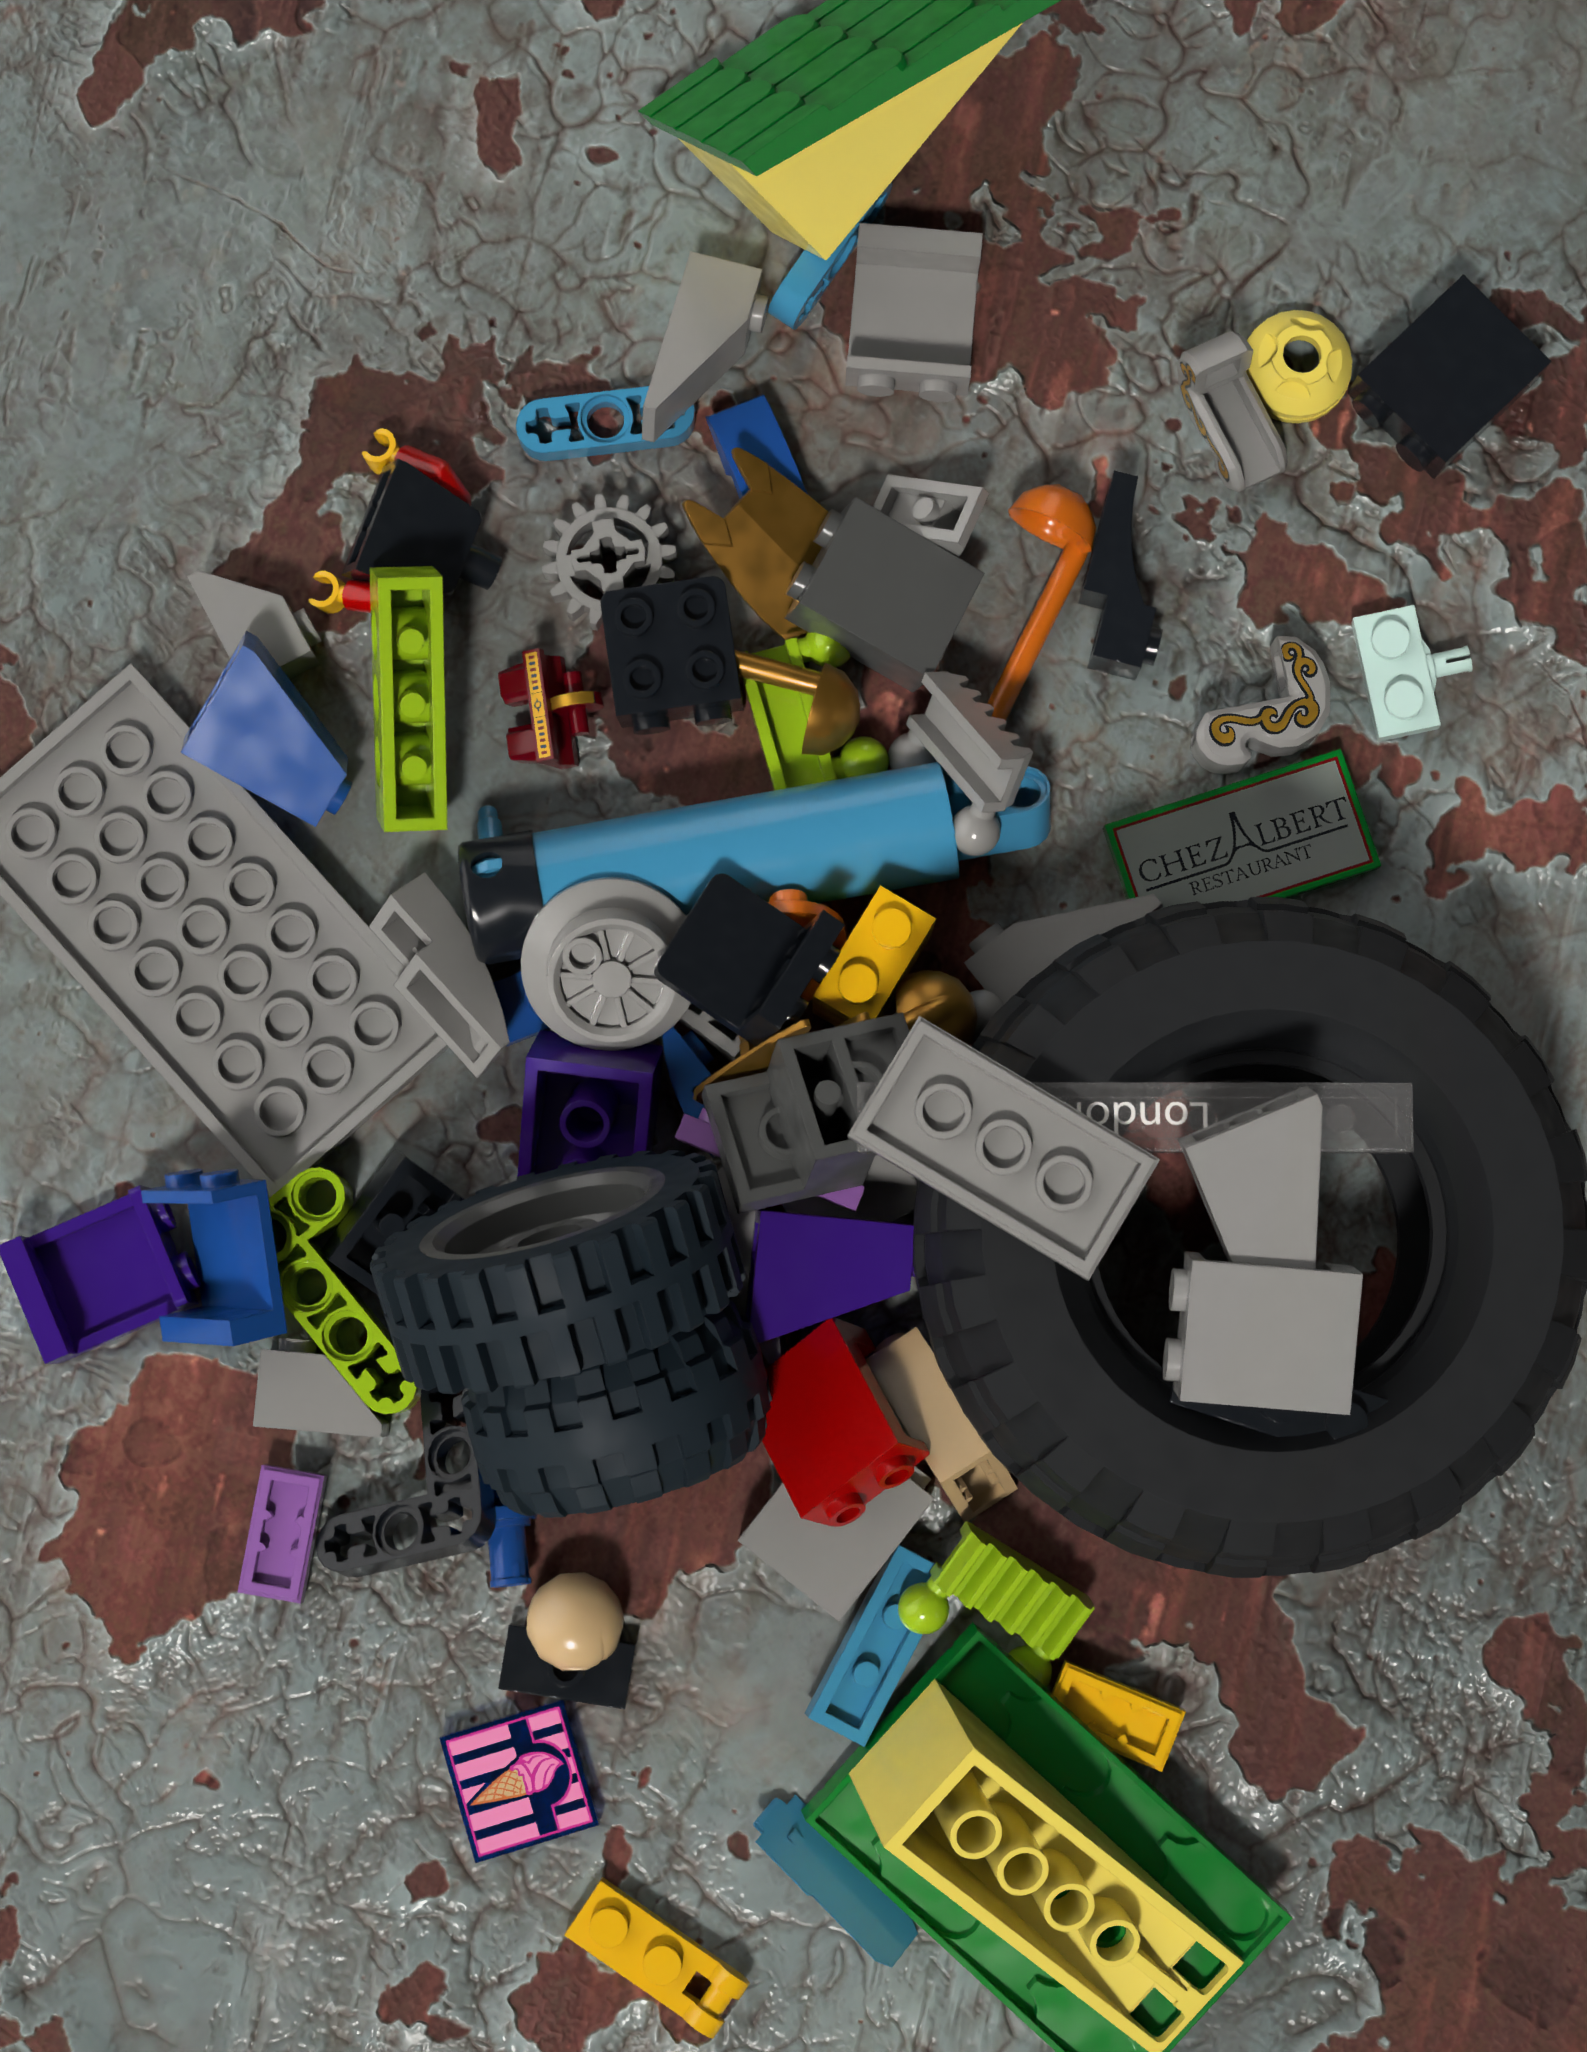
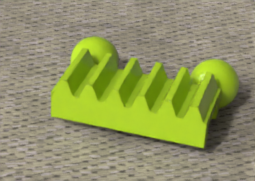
(783, 718)
(1003, 1589)

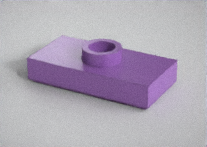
(282, 1533)

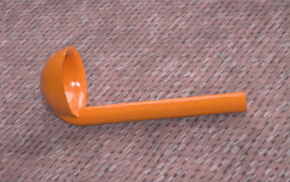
(1066, 522)

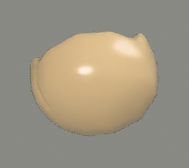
(574, 1621)

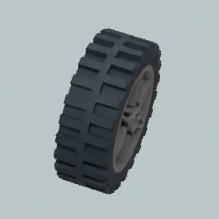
(558, 1272)

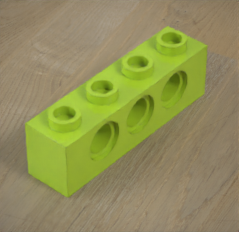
(408, 698)

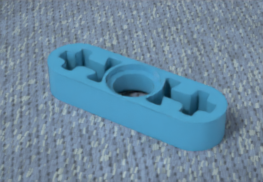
(813, 274)
(591, 445)

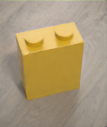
(874, 959)

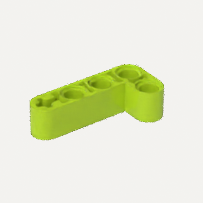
(341, 1299)

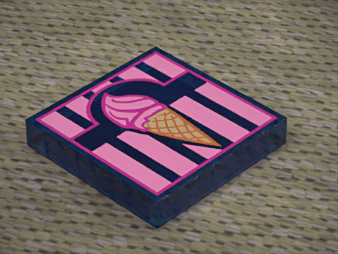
(519, 1780)

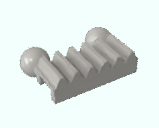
(972, 751)

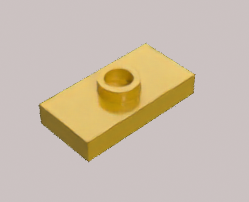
(1120, 1715)

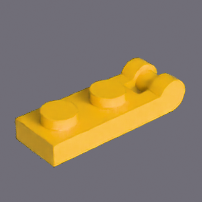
(655, 1956)

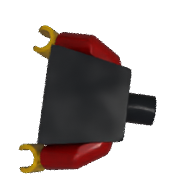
(413, 520)

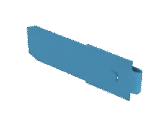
(834, 1882)

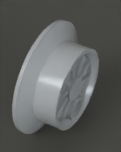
(594, 964)

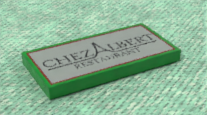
(1248, 838)

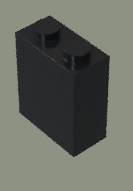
(1447, 378)

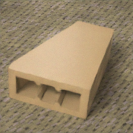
(932, 1414)

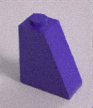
(822, 1268)

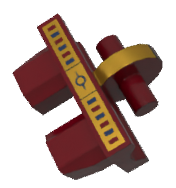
(556, 709)

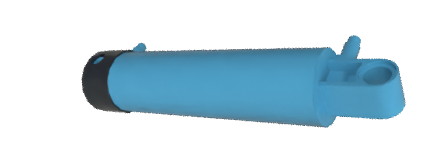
(814, 838)

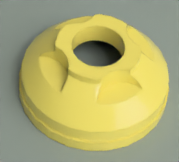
(1292, 394)

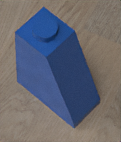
(268, 737)

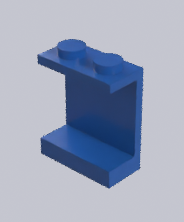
(232, 1259)

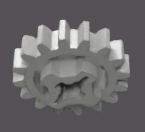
(585, 564)

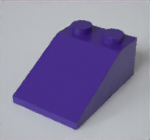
(586, 1102)

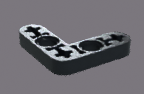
(443, 1501)

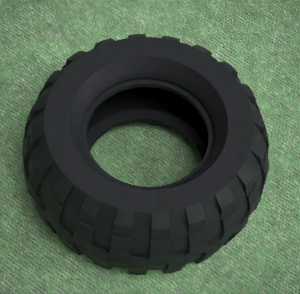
(1480, 1278)

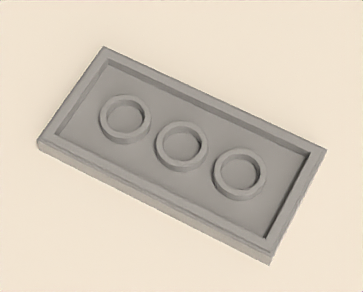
(1003, 1148)

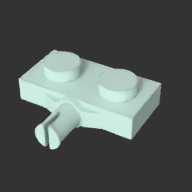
(1402, 672)

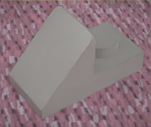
(933, 509)

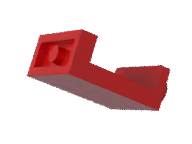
(834, 1426)

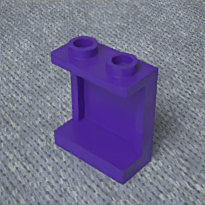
(100, 1276)

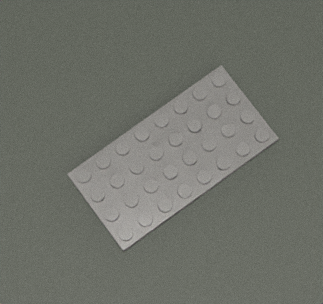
(206, 934)

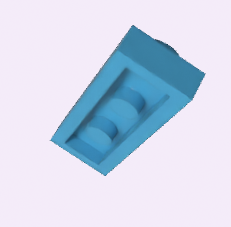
(870, 1653)

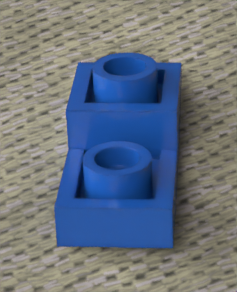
(755, 430)
(686, 1068)

